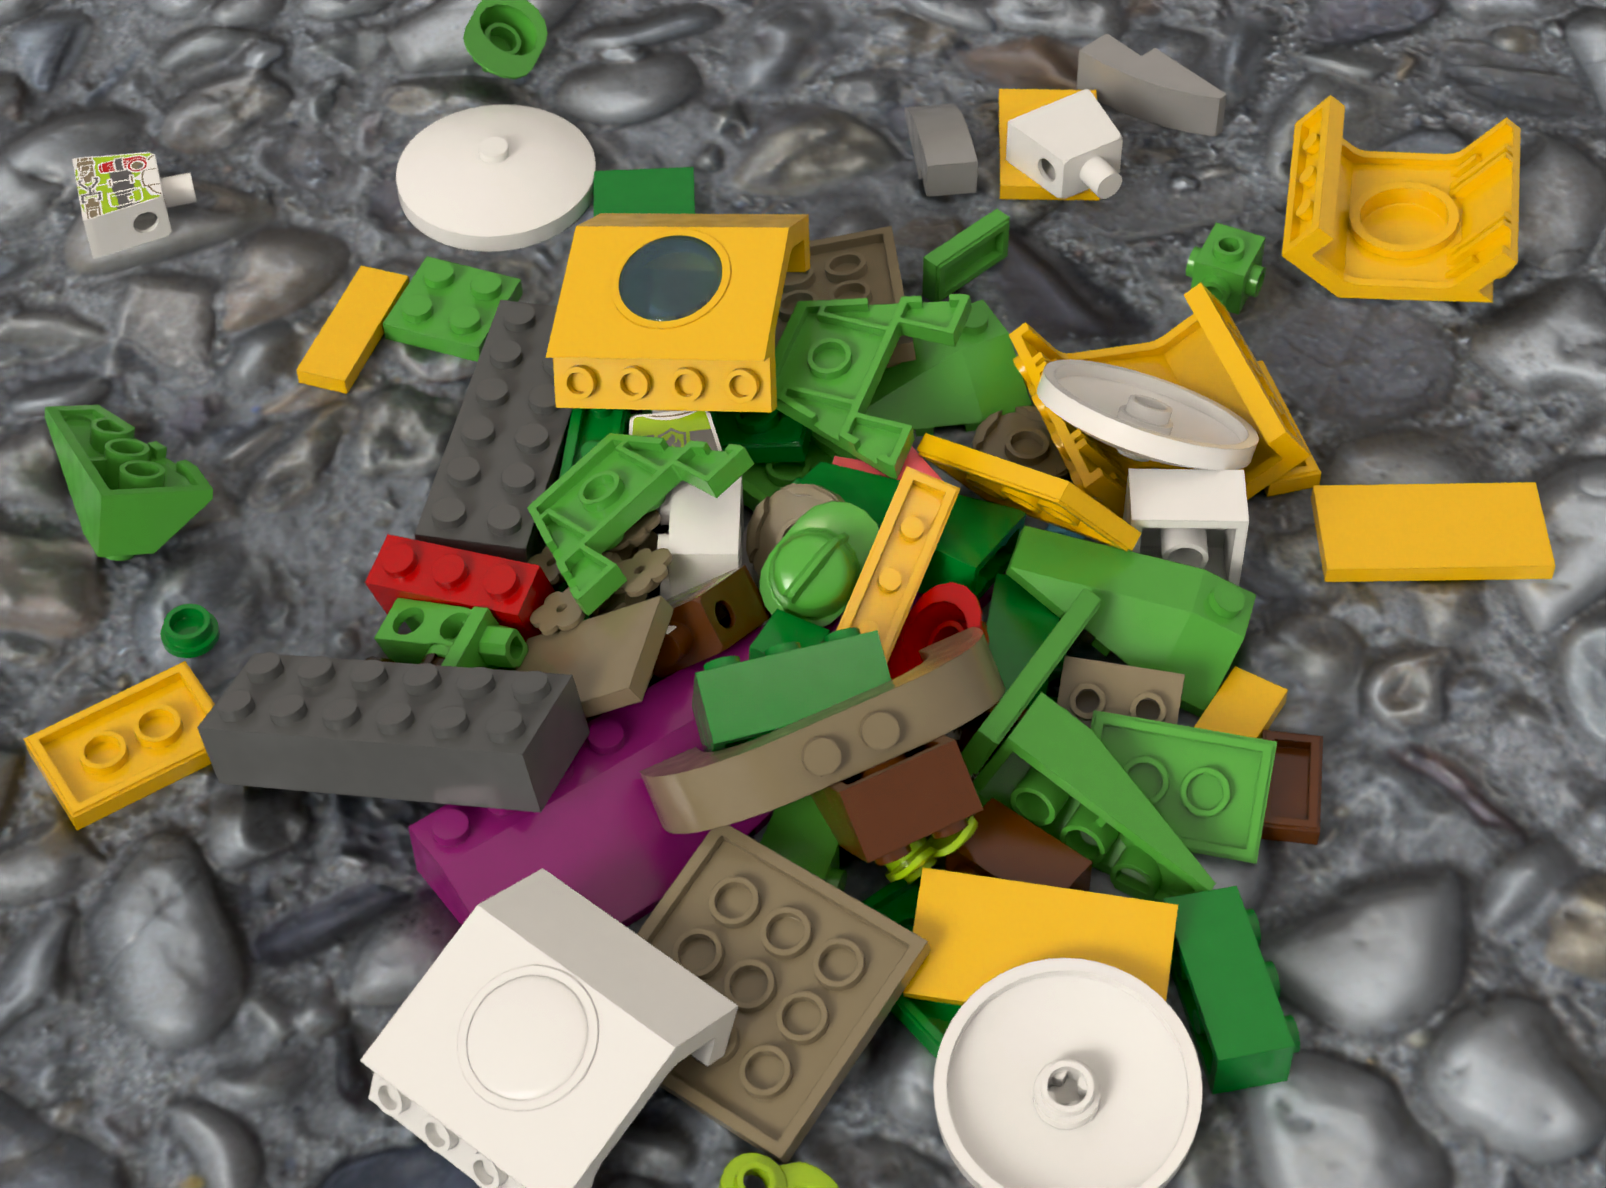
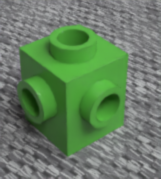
(1229, 265)

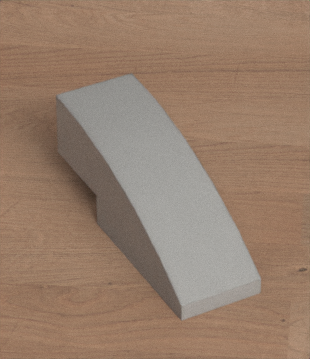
(1150, 87)
(942, 149)

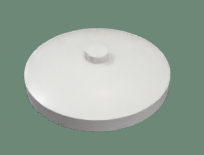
(496, 178)
(1147, 416)
(1067, 1081)

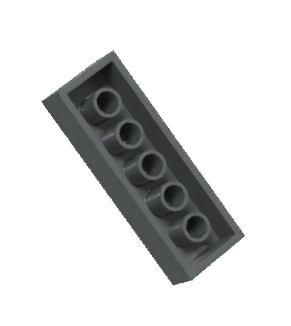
(502, 444)
(396, 730)

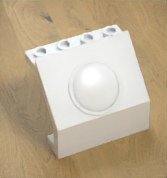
(540, 1038)

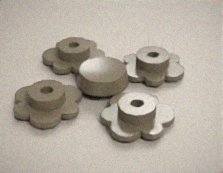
(642, 573)

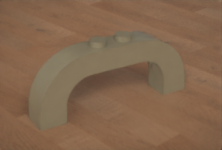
(737, 783)

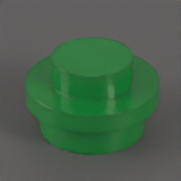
(189, 631)

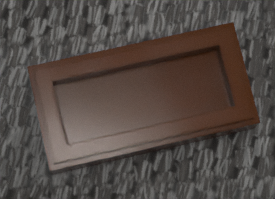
(1294, 788)

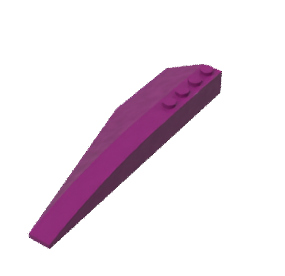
(599, 821)

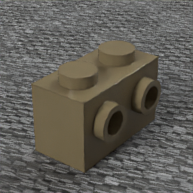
(1119, 690)

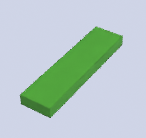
(1029, 681)

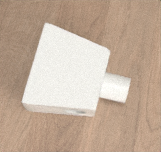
(1067, 147)

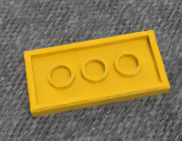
(1030, 491)
(1431, 532)
(995, 924)

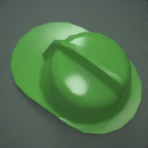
(505, 37)
(818, 562)

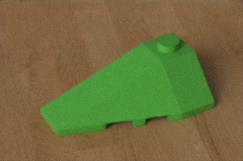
(956, 382)
(121, 487)
(1150, 607)
(1077, 792)

